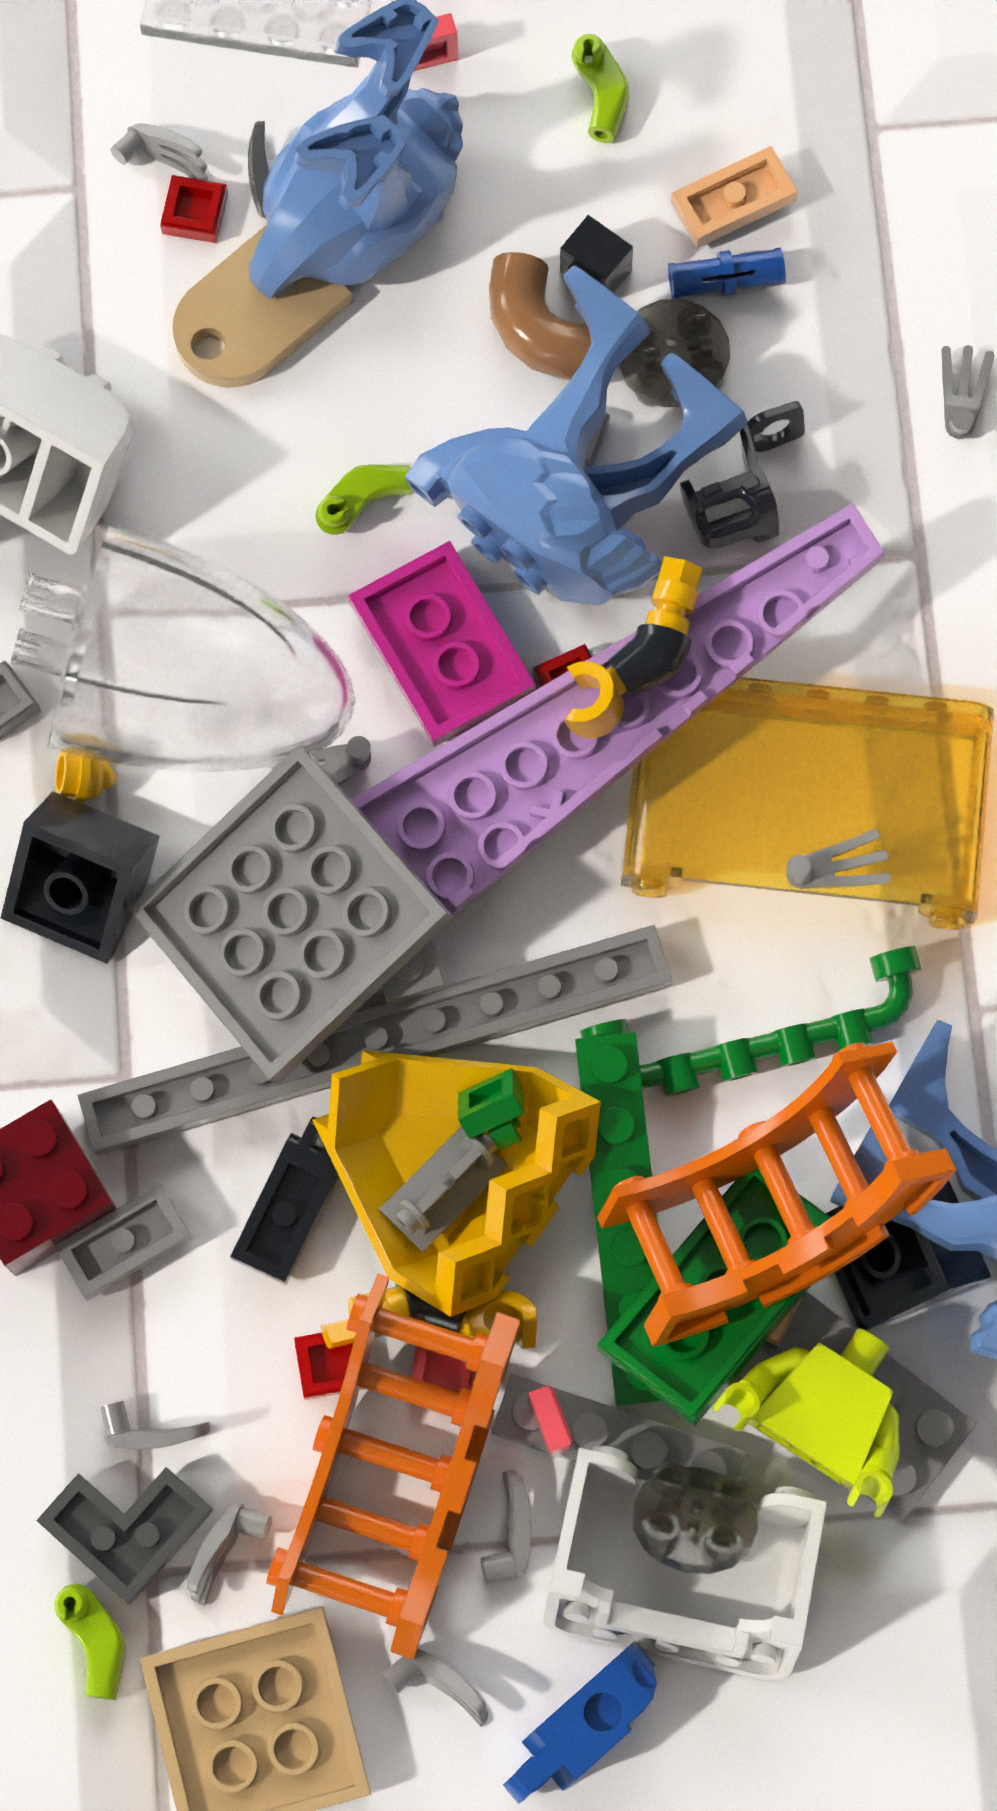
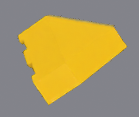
(399, 1113)

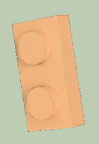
(734, 196)

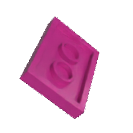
(442, 643)

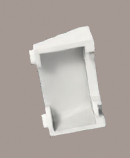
(728, 1620)

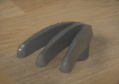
(257, 165)

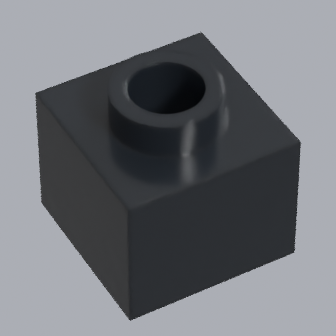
(597, 253)

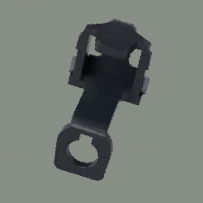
(762, 518)

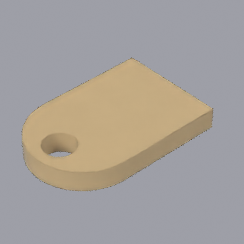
(254, 328)

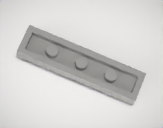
(598, 1424)

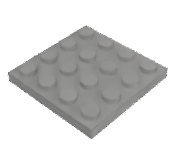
(289, 914)

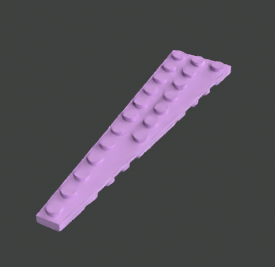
(524, 774)

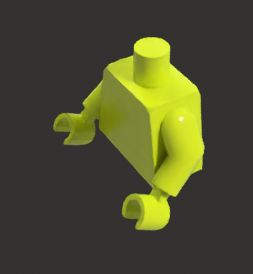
(827, 1413)

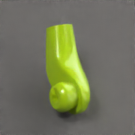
(607, 85)
(358, 490)
(99, 1636)

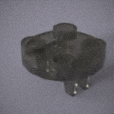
(698, 341)
(723, 1525)

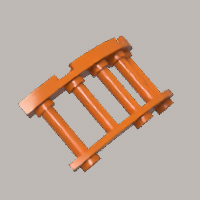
(811, 1251)
(449, 1475)

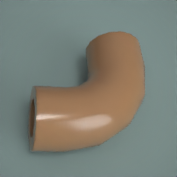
(525, 321)

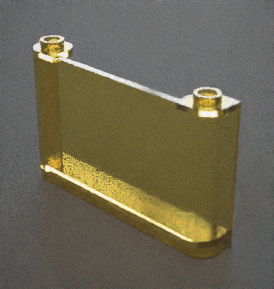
(807, 767)

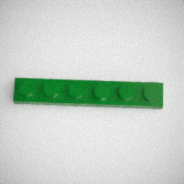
(612, 1075)

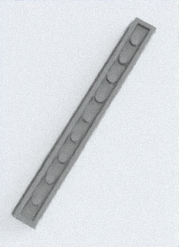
(418, 1026)

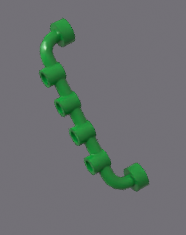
(791, 1043)

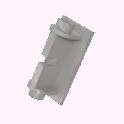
(443, 1187)

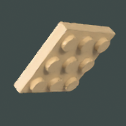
(257, 1719)

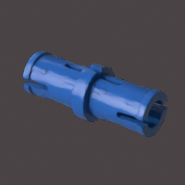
(726, 273)

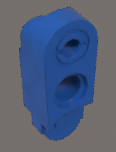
(586, 1724)

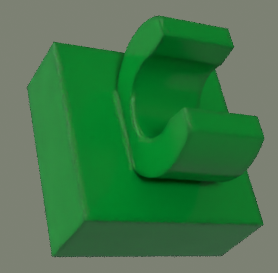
(493, 1108)

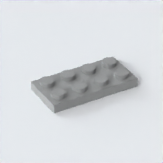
(928, 1423)

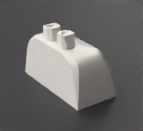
(57, 444)

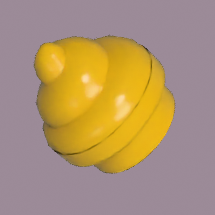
(82, 777)

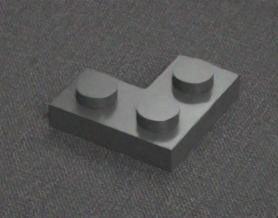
(130, 1546)

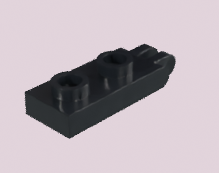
(287, 1208)

